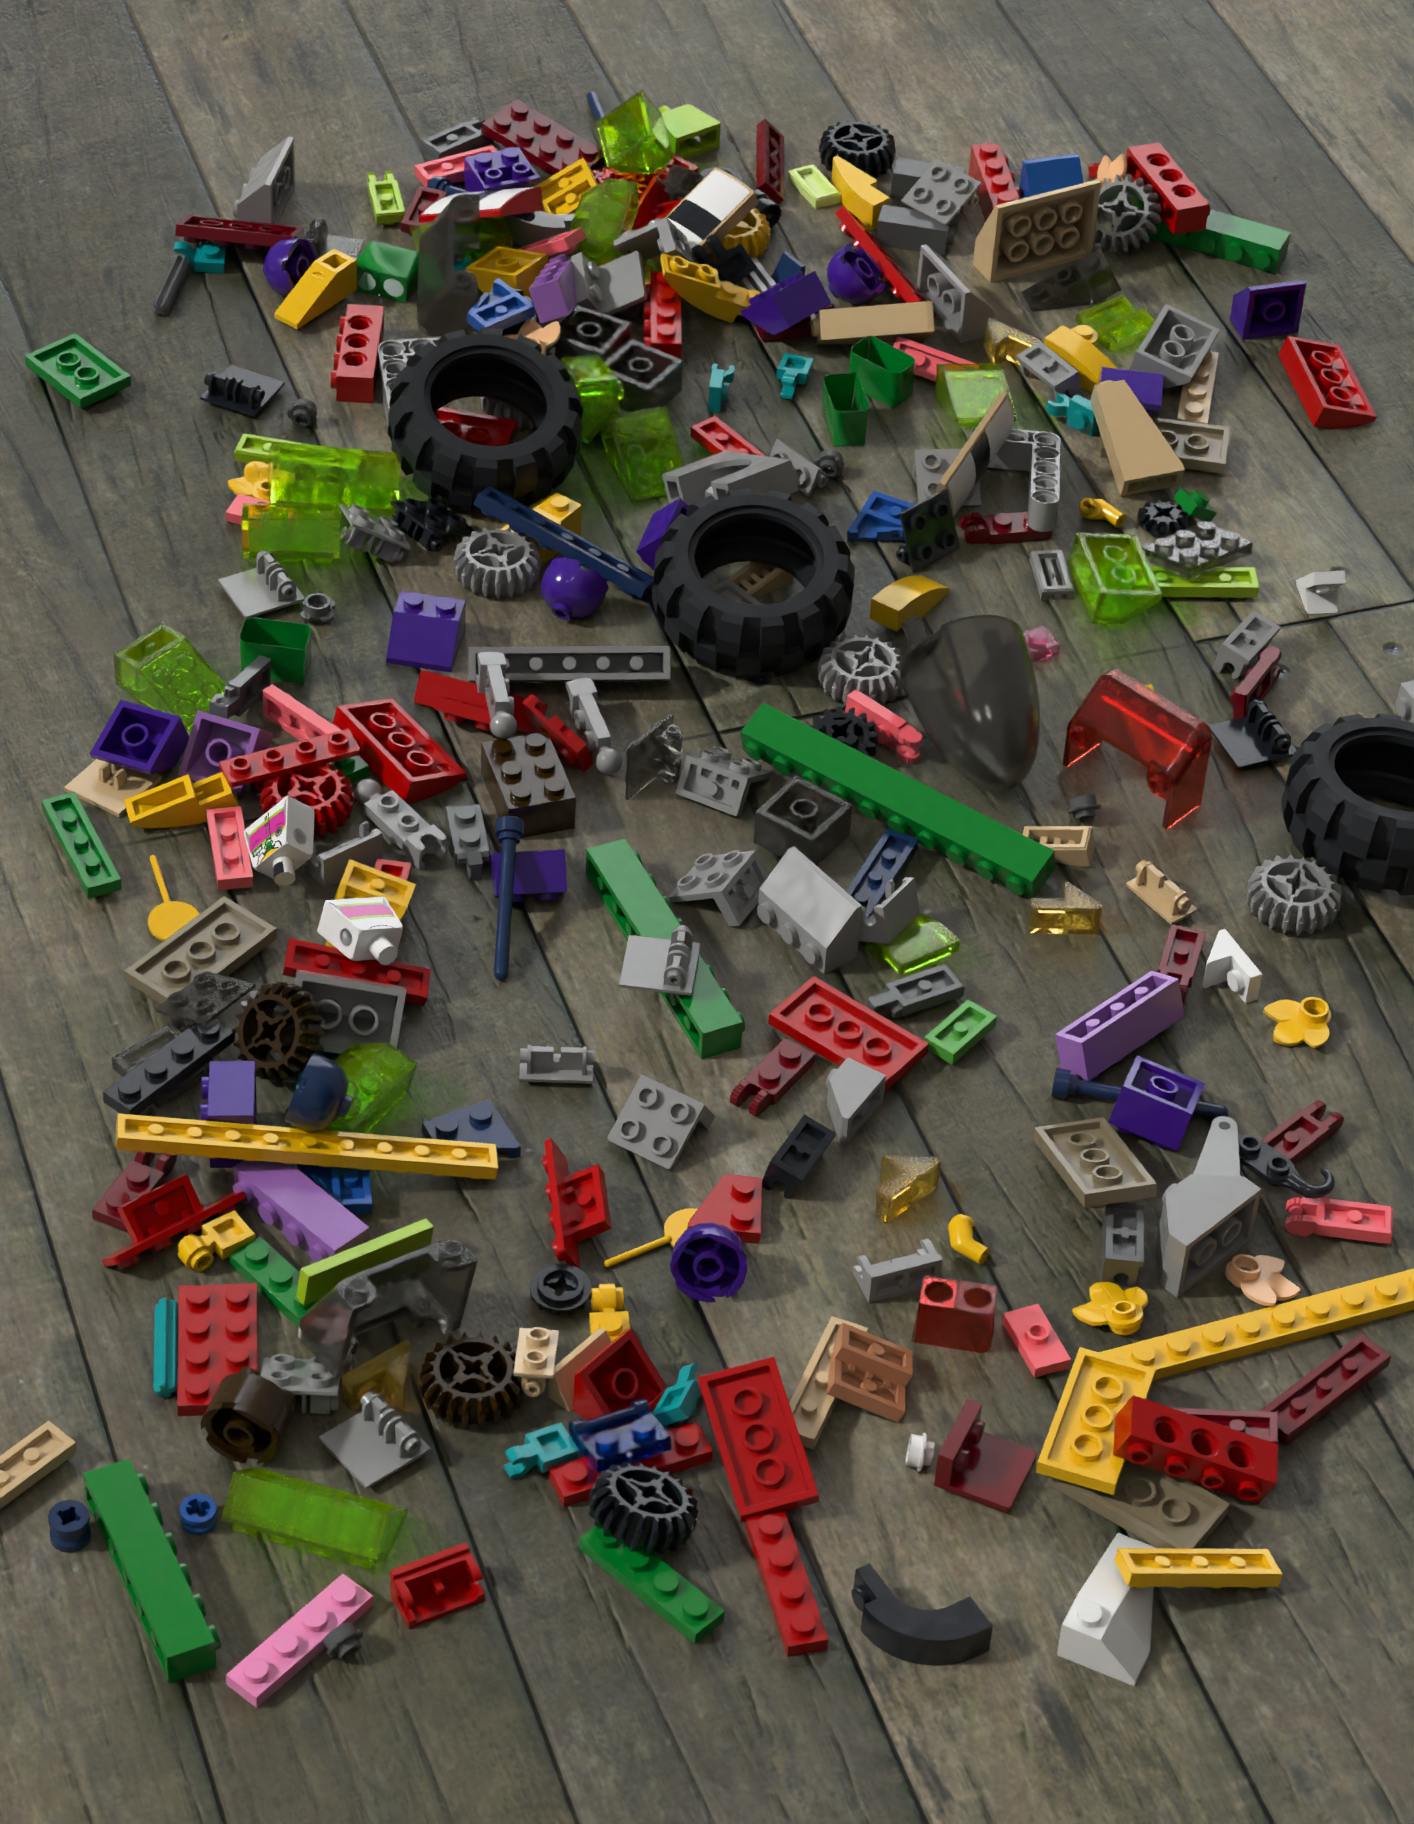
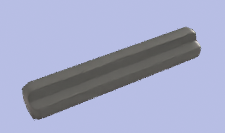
(171, 285)

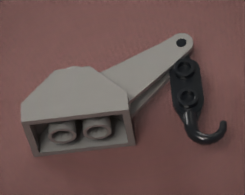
(1216, 1208)

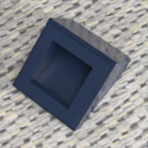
(787, 267)

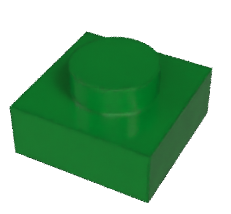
(1195, 504)
(352, 767)

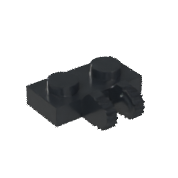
(731, 265)

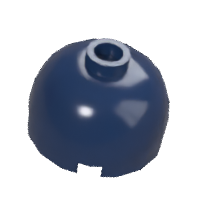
(320, 1096)

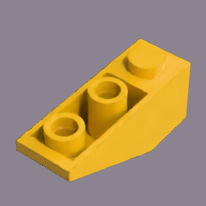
(320, 288)

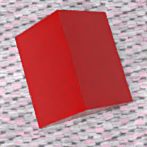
(616, 1379)

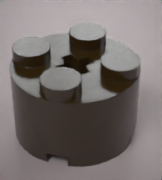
(247, 1416)

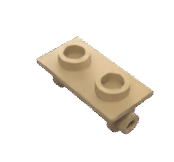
(1159, 894)
(535, 1358)

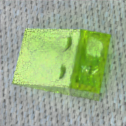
(969, 390)
(641, 450)
(167, 674)

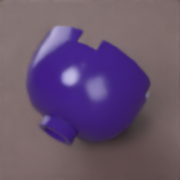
(288, 263)
(854, 275)
(572, 590)
(709, 1262)

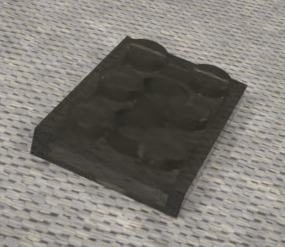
(1197, 550)

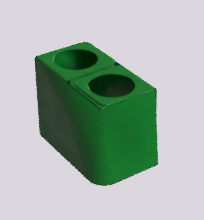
(388, 270)
(886, 373)
(845, 424)
(283, 642)

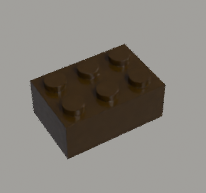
(529, 783)

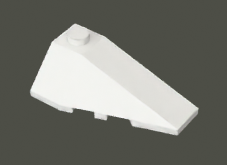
(1109, 1620)

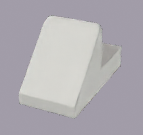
(1319, 591)
(1231, 964)

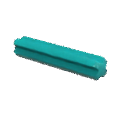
(165, 1347)

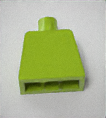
(690, 130)

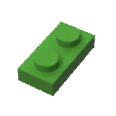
(960, 1031)

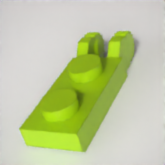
(385, 199)

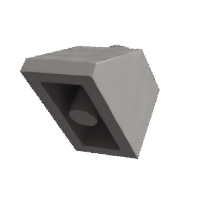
(853, 1096)

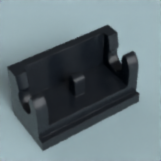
(798, 1155)

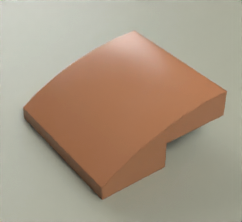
(870, 1372)

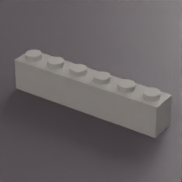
(578, 662)

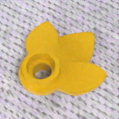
(253, 483)
(1300, 1021)
(1113, 1307)

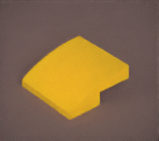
(564, 189)

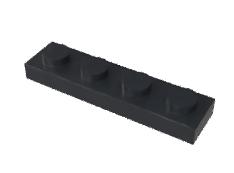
(168, 1067)

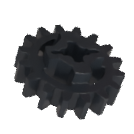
(848, 728)

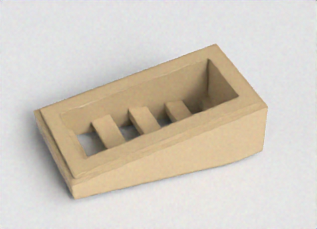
(770, 582)
(1070, 843)

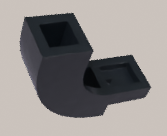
(917, 1634)

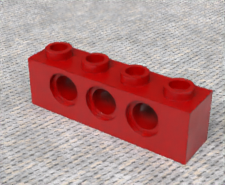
(1180, 201)
(357, 353)
(1195, 1449)

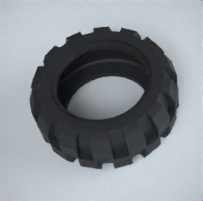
(495, 369)
(753, 530)
(1336, 824)

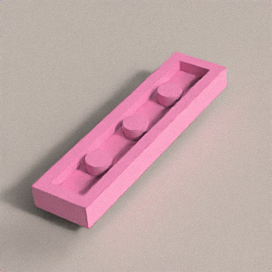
(298, 1640)

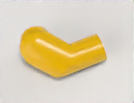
(1101, 510)
(962, 1239)

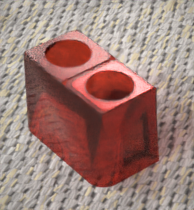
(956, 1314)

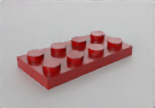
(847, 1029)
(213, 1340)
(758, 1439)

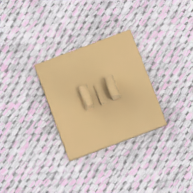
(109, 785)

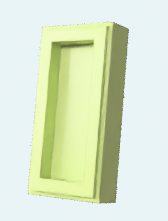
(814, 186)

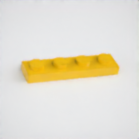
(1197, 1567)

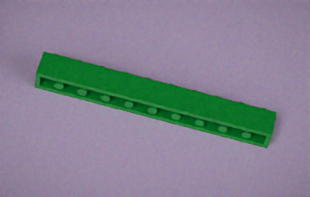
(899, 801)

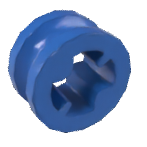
(204, 1506)

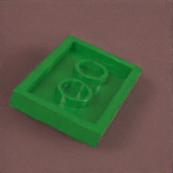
(78, 370)

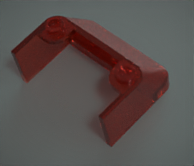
(1150, 731)

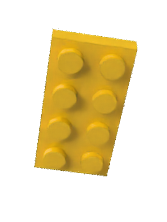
(1084, 1424)

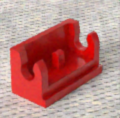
(436, 1585)

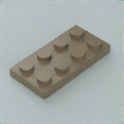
(1196, 444)
(213, 942)
(1095, 1163)
(1154, 1506)

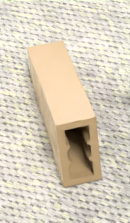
(883, 322)
(1132, 441)

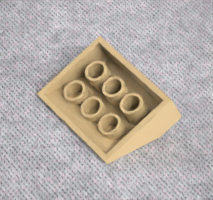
(1038, 232)

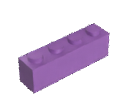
(554, 289)
(1120, 1025)
(299, 1208)

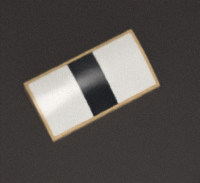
(711, 208)
(978, 451)

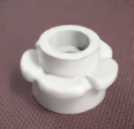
(919, 1451)

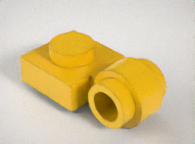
(219, 1236)
(608, 1301)

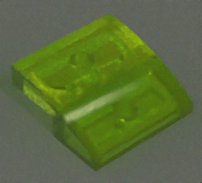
(1117, 322)
(916, 945)

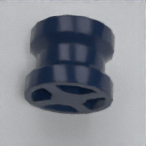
(76, 1533)

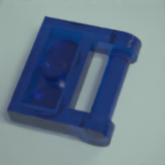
(624, 1444)

